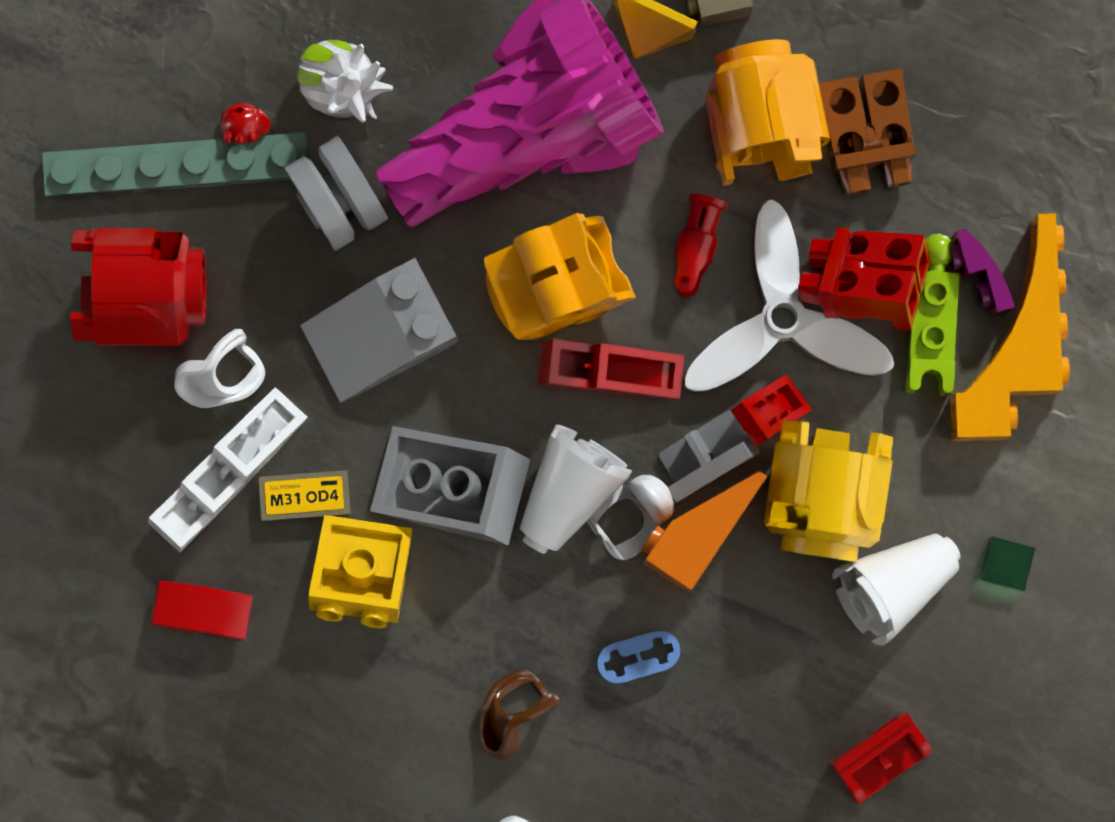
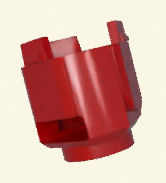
(140, 289)

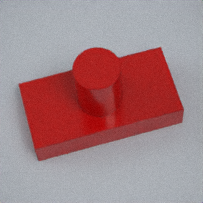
(766, 409)

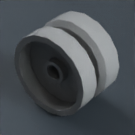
(336, 193)

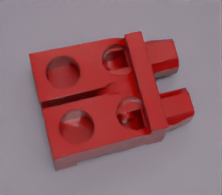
(867, 275)

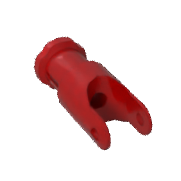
(696, 243)

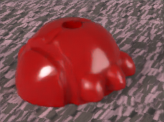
(243, 124)

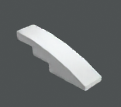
(227, 469)

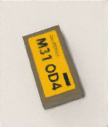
(304, 495)

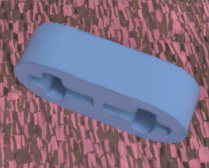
(635, 646)

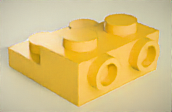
(359, 571)

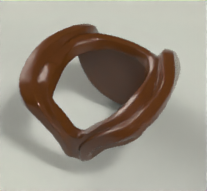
(500, 729)

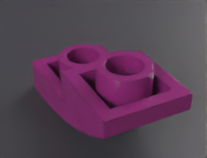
(974, 261)

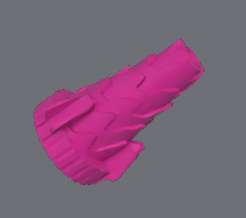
(555, 103)

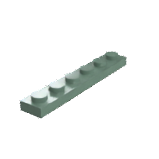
(170, 165)

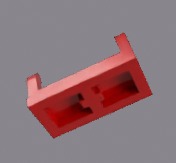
(881, 757)

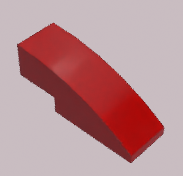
(610, 369)

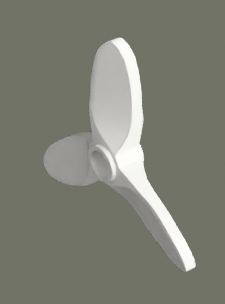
(778, 276)

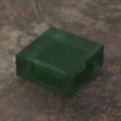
(1007, 564)

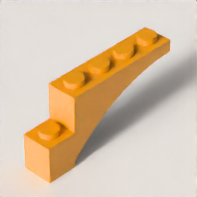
(1031, 352)

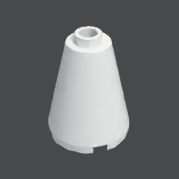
(569, 488)
(895, 584)

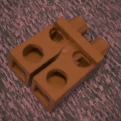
(870, 142)

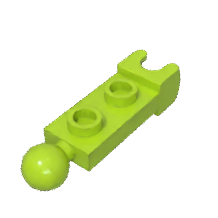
(935, 322)

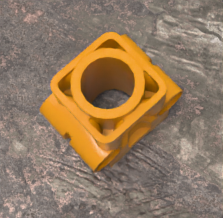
(556, 277)

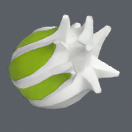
(340, 79)

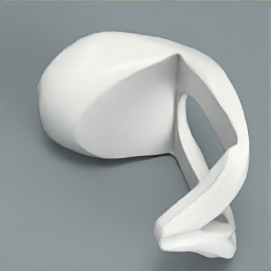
(197, 379)
(655, 503)

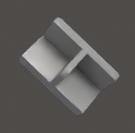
(707, 455)

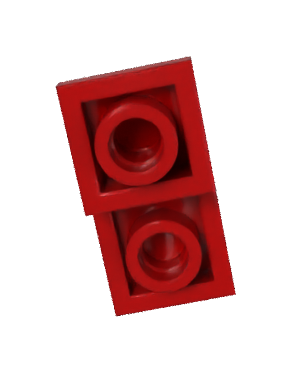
(201, 610)

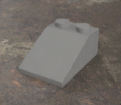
(379, 331)
(451, 484)

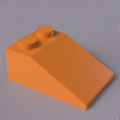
(695, 537)

